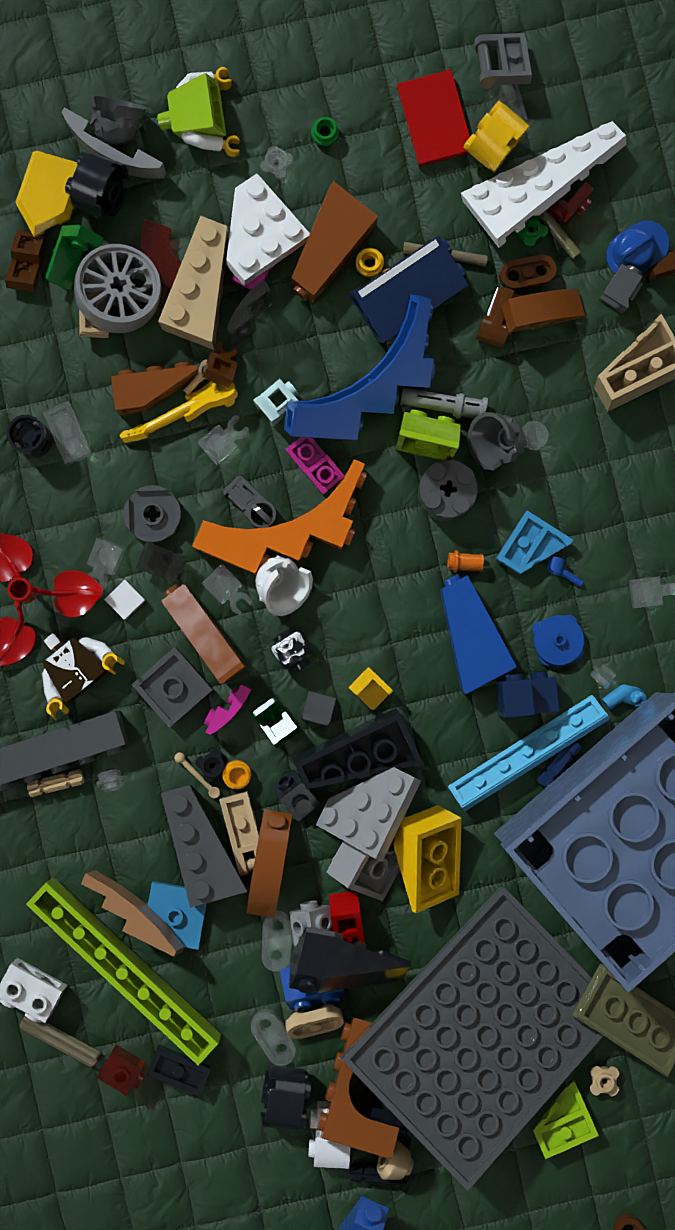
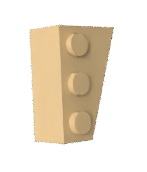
(640, 367)

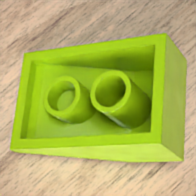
(428, 436)

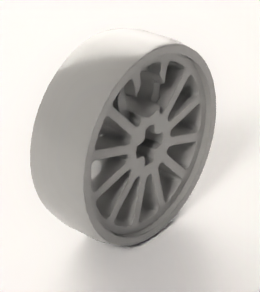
(143, 270)

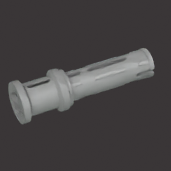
(458, 405)

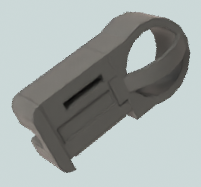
(248, 499)

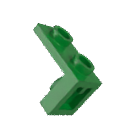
(68, 253)

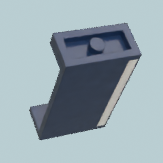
(424, 272)

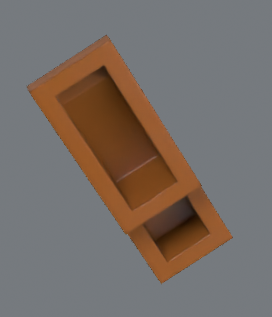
(542, 309)

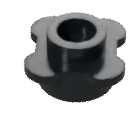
(204, 764)

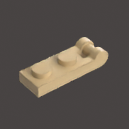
(241, 829)

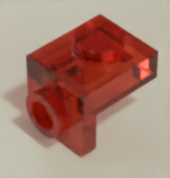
(578, 203)

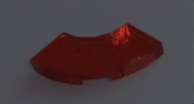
(156, 246)

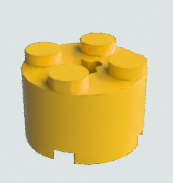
(496, 136)

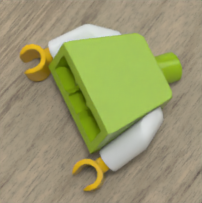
(197, 111)

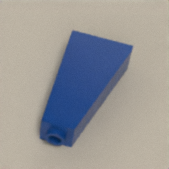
(473, 636)

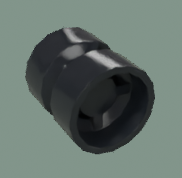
(29, 436)

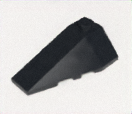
(329, 963)

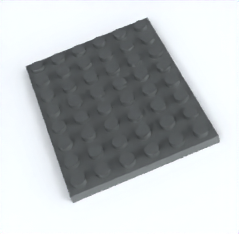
(478, 1038)

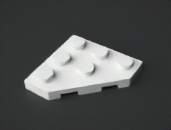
(260, 230)

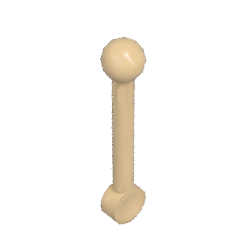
(213, 792)

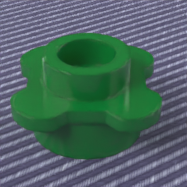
(530, 238)

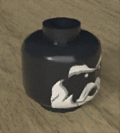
(292, 649)

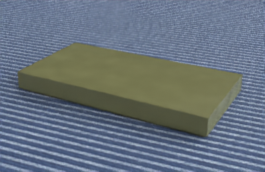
(629, 1020)

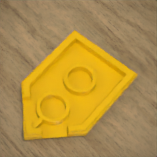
(43, 193)

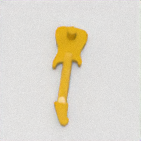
(198, 402)

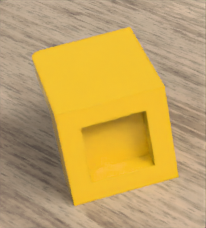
(370, 688)

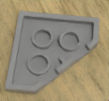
(370, 811)

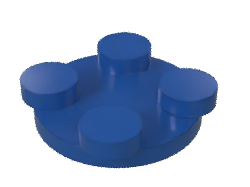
(558, 640)

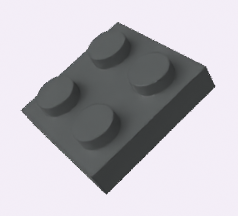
(172, 687)

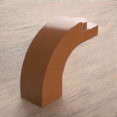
(269, 863)

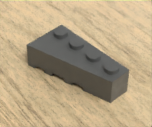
(200, 853)

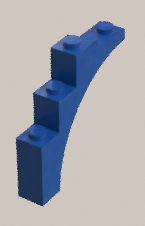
(377, 392)

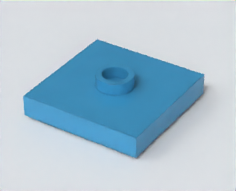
(173, 907)

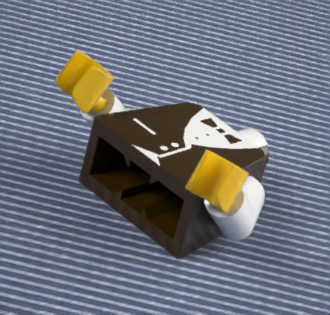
(73, 669)

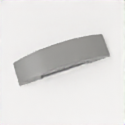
(140, 166)

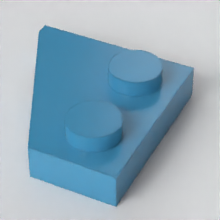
(531, 543)

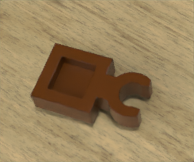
(220, 366)

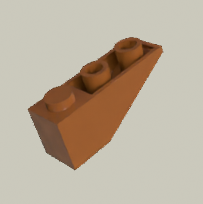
(147, 389)

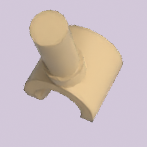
(198, 378)

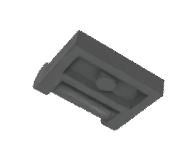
(512, 59)

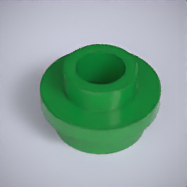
(321, 124)

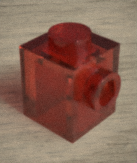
(122, 1070)

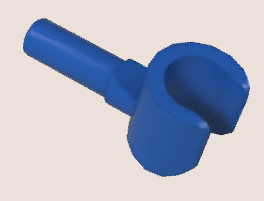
(556, 567)

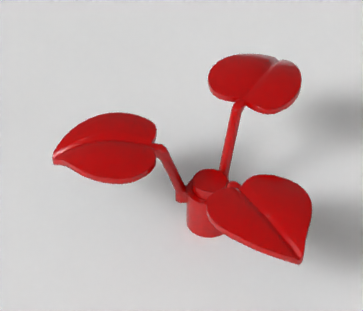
(73, 593)

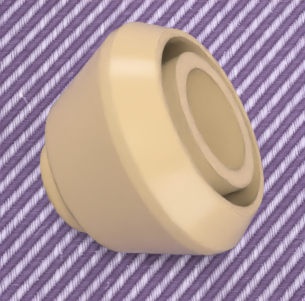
(398, 1166)

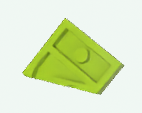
(564, 1123)

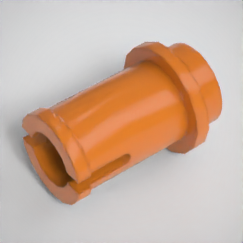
(465, 562)

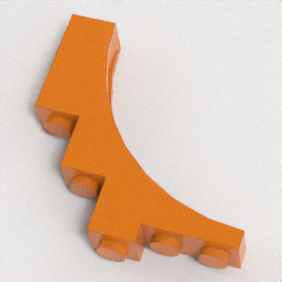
(326, 523)

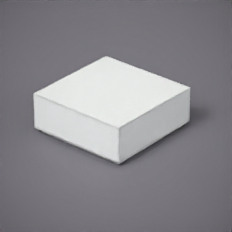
(125, 599)

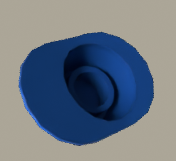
(638, 246)

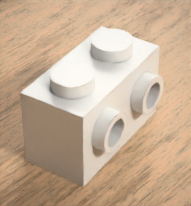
(30, 991)

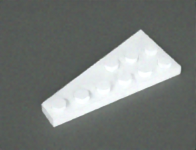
(532, 187)

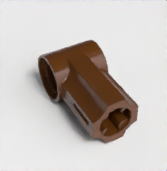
(493, 326)

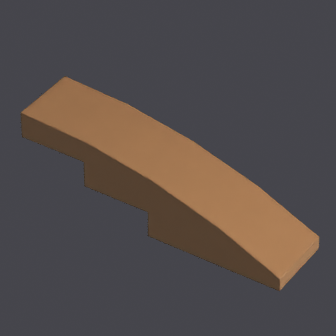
(141, 919)

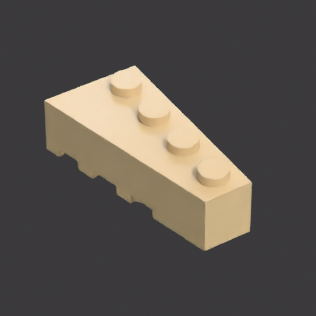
(198, 287)

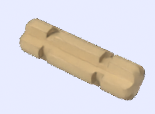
(55, 783)

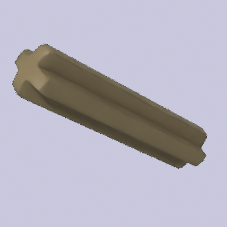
(61, 1041)

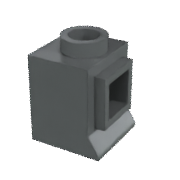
(622, 288)

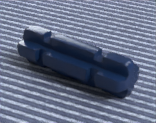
(558, 764)

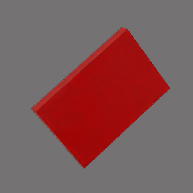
(434, 117)

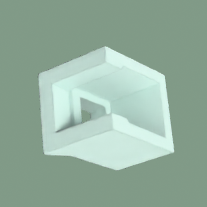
(264, 403)

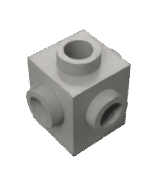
(310, 916)

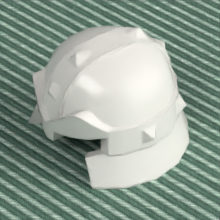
(283, 585)

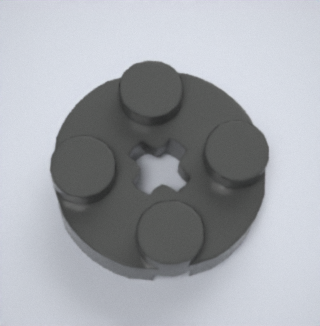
(140, 503)

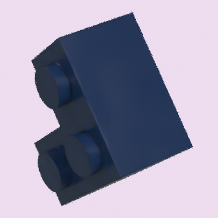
(526, 696)

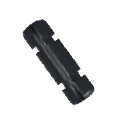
(371, 1175)

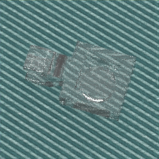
(649, 592)

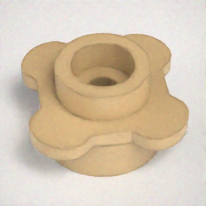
(598, 1074)

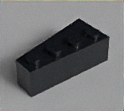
(359, 752)

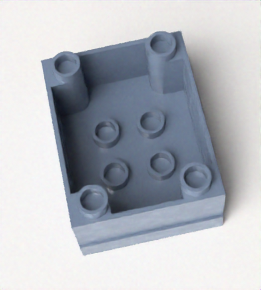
(606, 843)

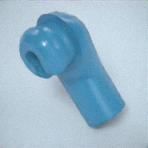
(626, 694)

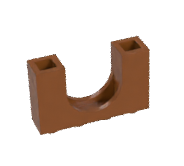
(342, 1121)

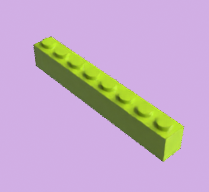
(125, 970)

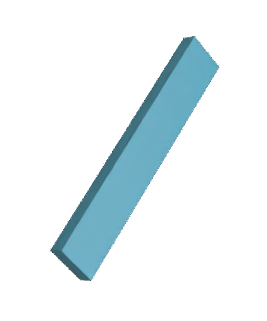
(528, 752)

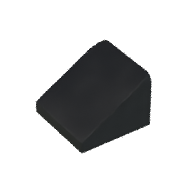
(318, 708)

